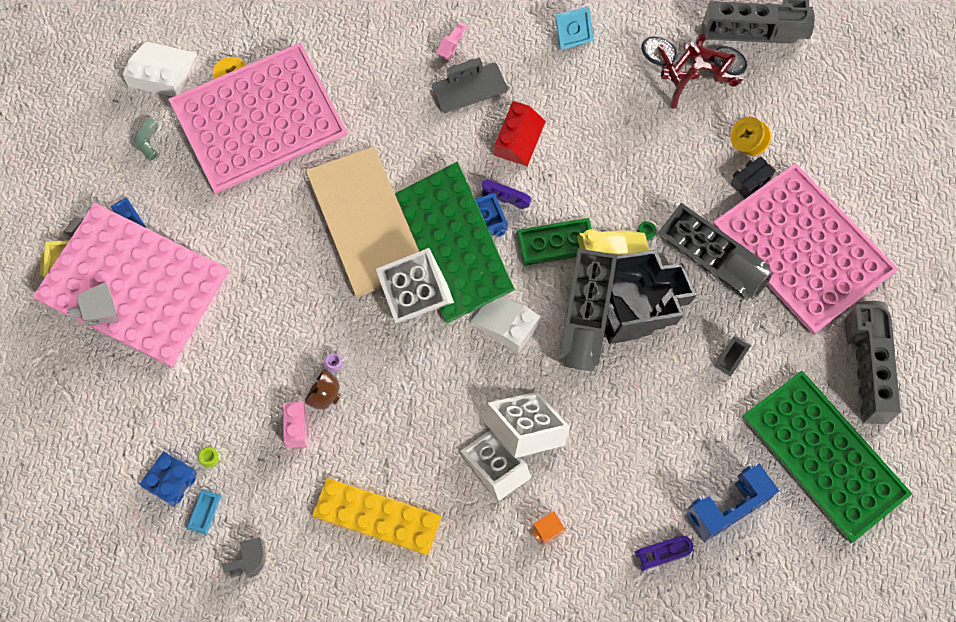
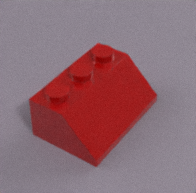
(519, 134)

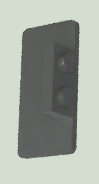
(468, 84)

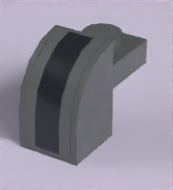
(253, 559)

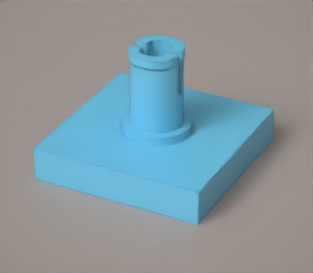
(574, 27)

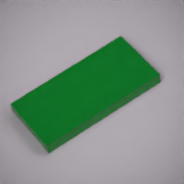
(551, 241)

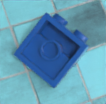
(493, 214)
(169, 479)

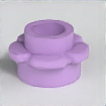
(331, 358)

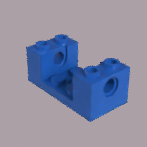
(756, 489)

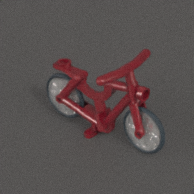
(663, 53)

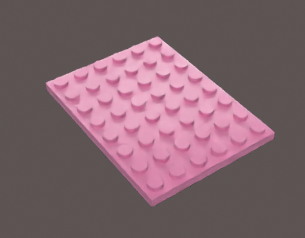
(257, 117)
(810, 245)
(152, 281)

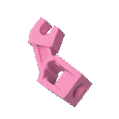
(449, 43)

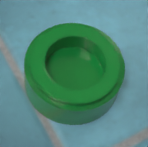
(647, 228)

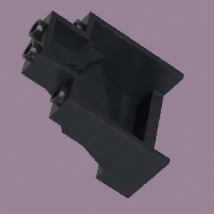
(646, 296)

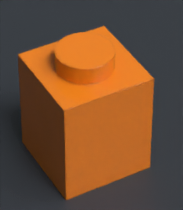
(547, 528)

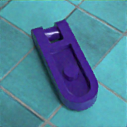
(506, 194)
(664, 552)

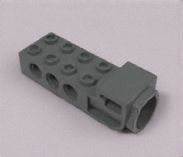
(759, 21)
(716, 252)
(587, 309)
(877, 362)

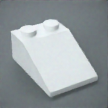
(507, 322)
(495, 465)

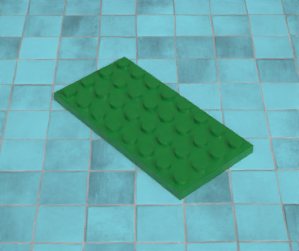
(450, 224)
(827, 456)

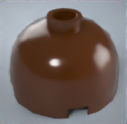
(324, 391)

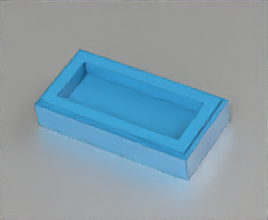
(204, 512)

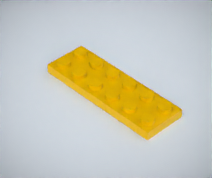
(377, 516)

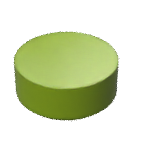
(208, 457)

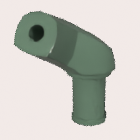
(142, 139)

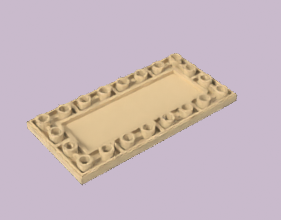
(362, 216)

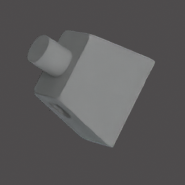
(95, 306)

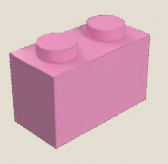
(295, 425)

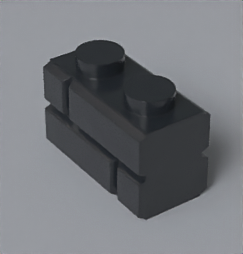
(752, 177)

